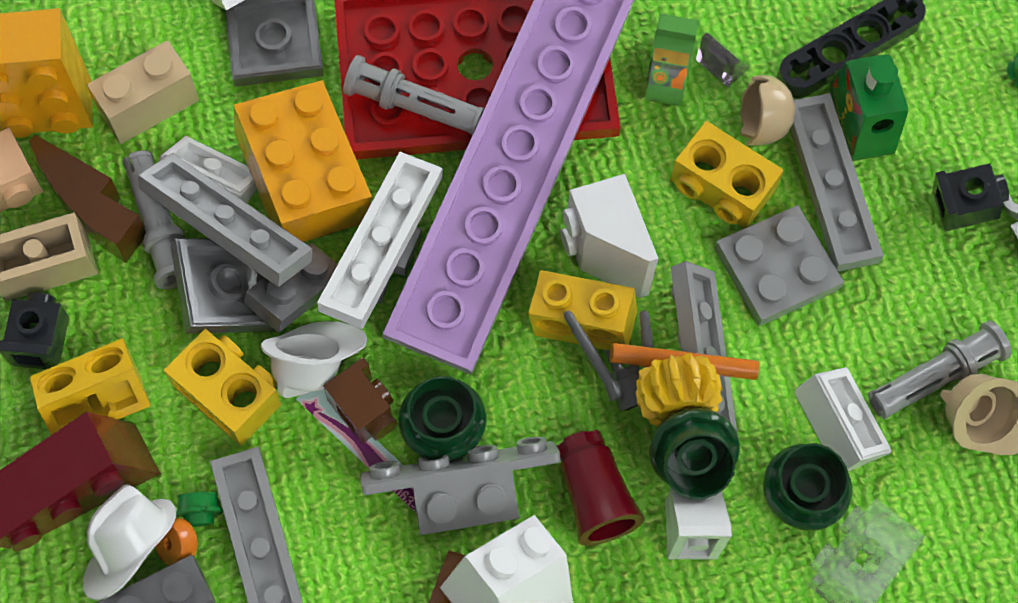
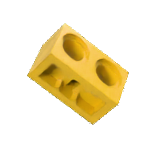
(733, 167)
(601, 308)
(95, 382)
(216, 393)

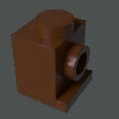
(361, 403)

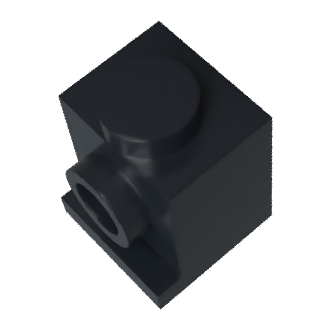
(963, 209)
(37, 346)

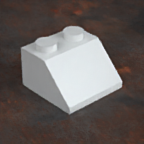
(609, 235)
(513, 568)

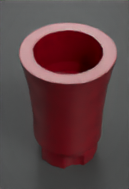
(596, 490)

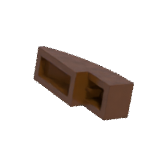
(91, 198)

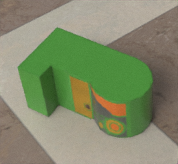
(671, 59)

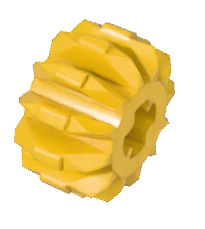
(677, 385)

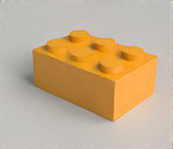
(41, 75)
(302, 161)

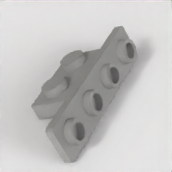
(465, 490)

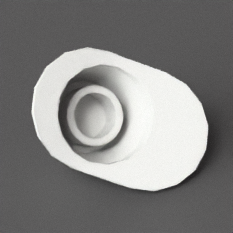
(311, 355)
(122, 537)

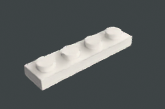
(380, 240)

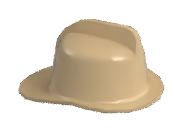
(984, 414)

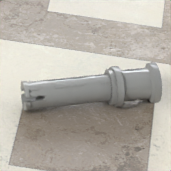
(389, 95)
(157, 222)
(956, 362)

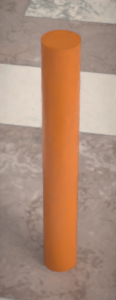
(645, 355)

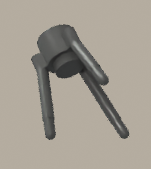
(622, 381)

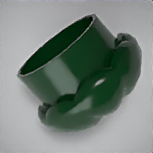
(442, 418)
(695, 452)
(808, 486)

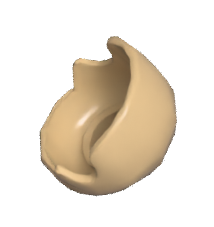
(766, 110)

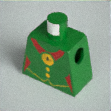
(869, 97)

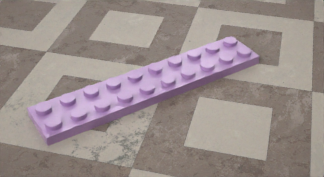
(505, 180)

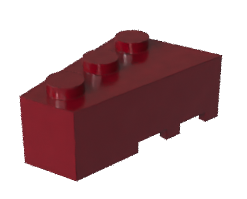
(69, 476)

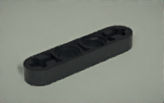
(848, 41)

